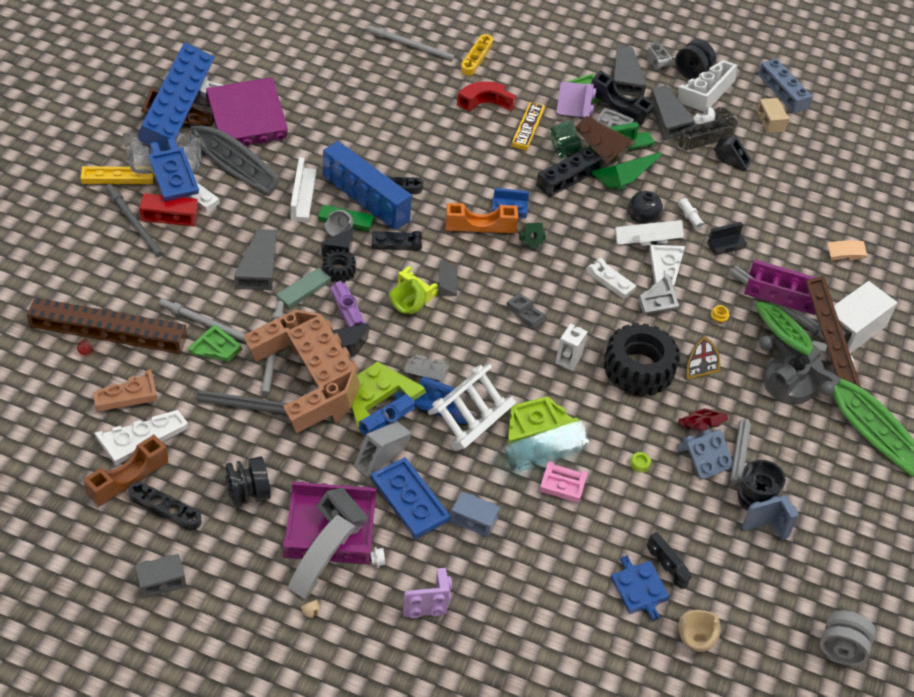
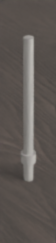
(382, 33)
(178, 309)
(271, 359)

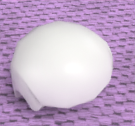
(707, 116)

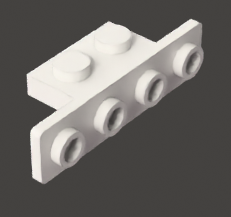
(649, 232)

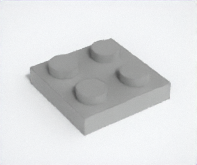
(427, 368)

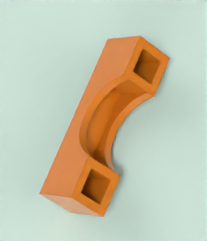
(501, 220)

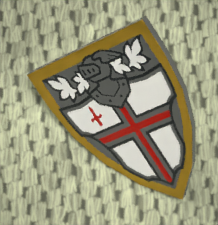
(702, 359)

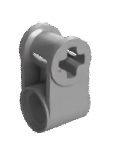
(658, 56)

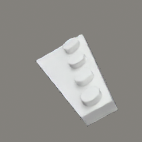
(122, 442)

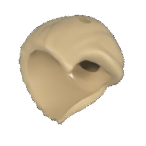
(699, 625)

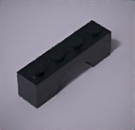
(606, 91)

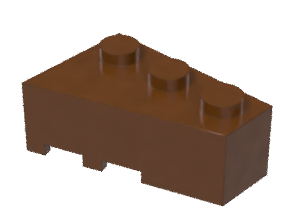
(604, 140)

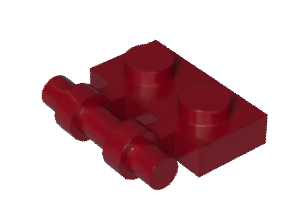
(699, 419)

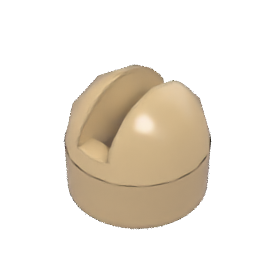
(311, 609)

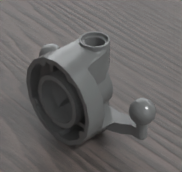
(795, 376)

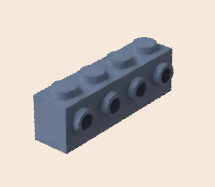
(785, 85)

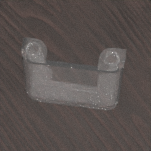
(138, 154)

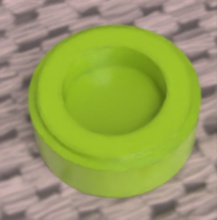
(640, 462)

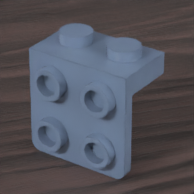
(707, 452)
(775, 511)

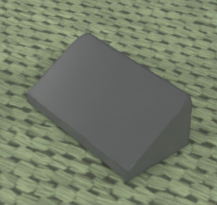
(447, 279)

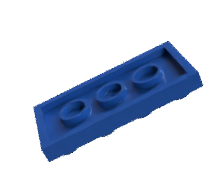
(410, 497)

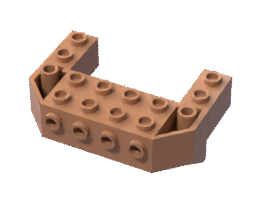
(324, 357)

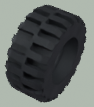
(636, 376)

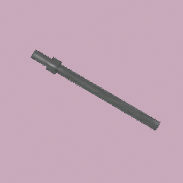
(118, 199)

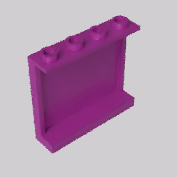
(248, 111)
(307, 522)

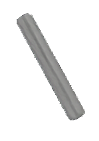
(740, 451)

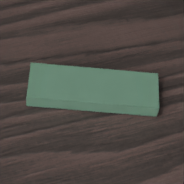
(303, 288)

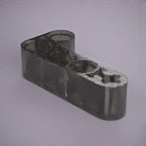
(709, 132)

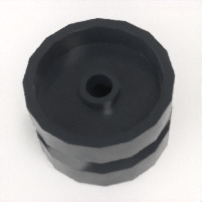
(695, 58)

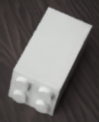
(863, 314)

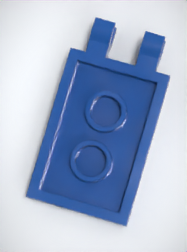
(172, 171)

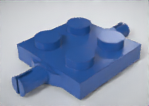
(640, 587)

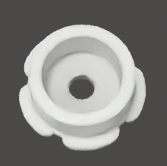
(378, 557)

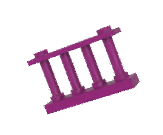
(779, 286)

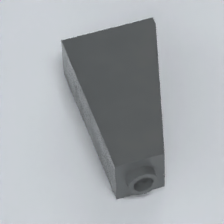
(627, 72)
(669, 113)
(258, 263)

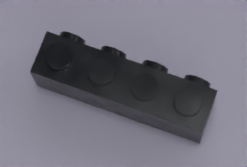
(568, 172)

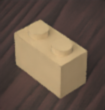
(772, 115)

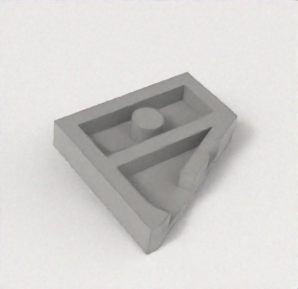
(659, 297)

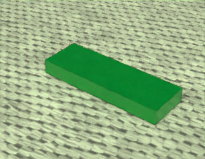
(360, 220)

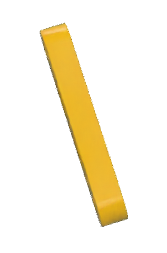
(474, 53)

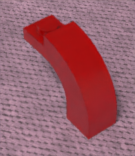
(485, 92)

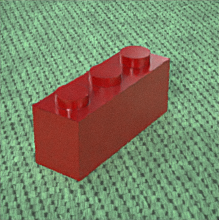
(176, 211)

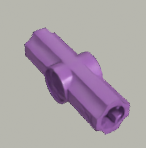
(347, 304)

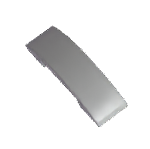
(319, 555)

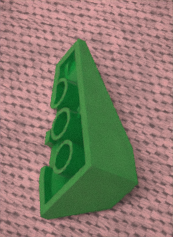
(624, 172)

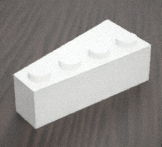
(708, 87)

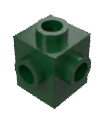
(538, 234)

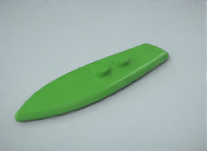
(785, 327)
(876, 424)

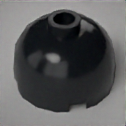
(645, 207)

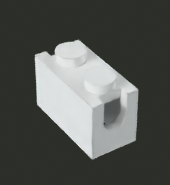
(571, 343)

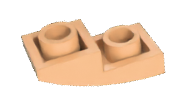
(847, 249)

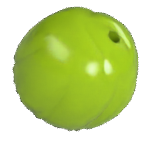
(408, 297)

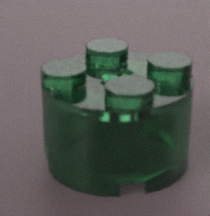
(565, 139)

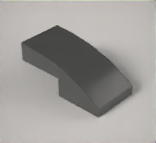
(524, 310)

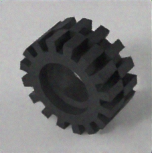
(339, 258)

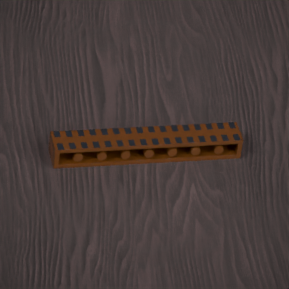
(107, 325)

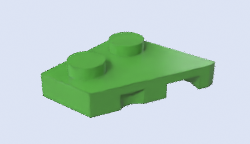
(215, 345)

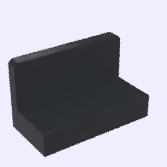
(726, 239)

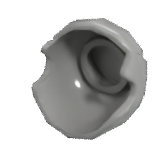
(338, 222)

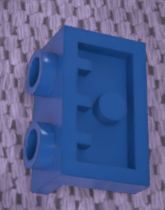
(511, 197)

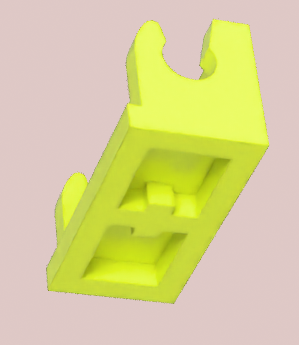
(430, 291)

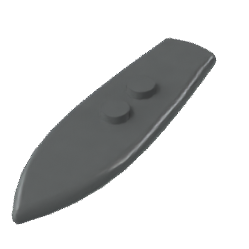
(236, 159)

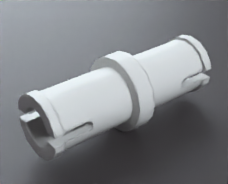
(691, 214)

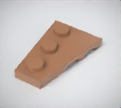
(130, 393)

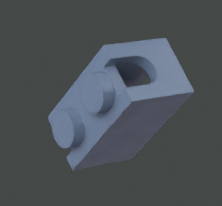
(475, 514)

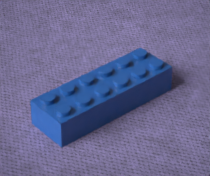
(366, 185)

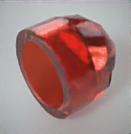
(84, 347)

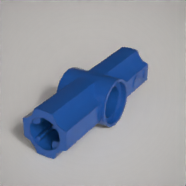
(394, 410)

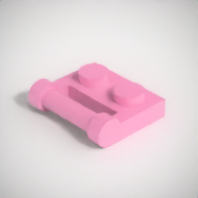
(563, 486)

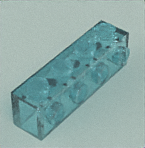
(546, 445)

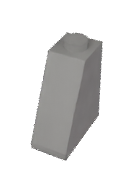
(381, 447)

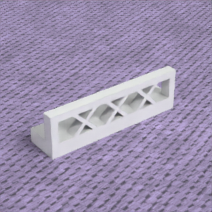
(302, 193)

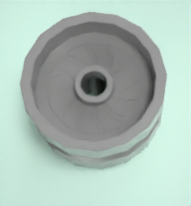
(848, 638)

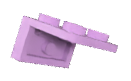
(575, 99)
(429, 601)

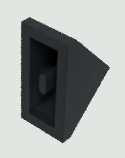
(340, 241)

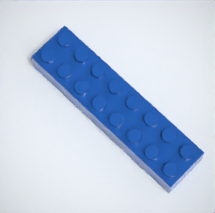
(175, 96)

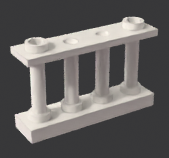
(489, 415)

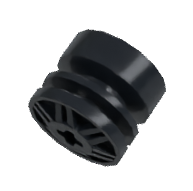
(248, 481)
(760, 482)

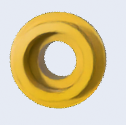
(720, 313)

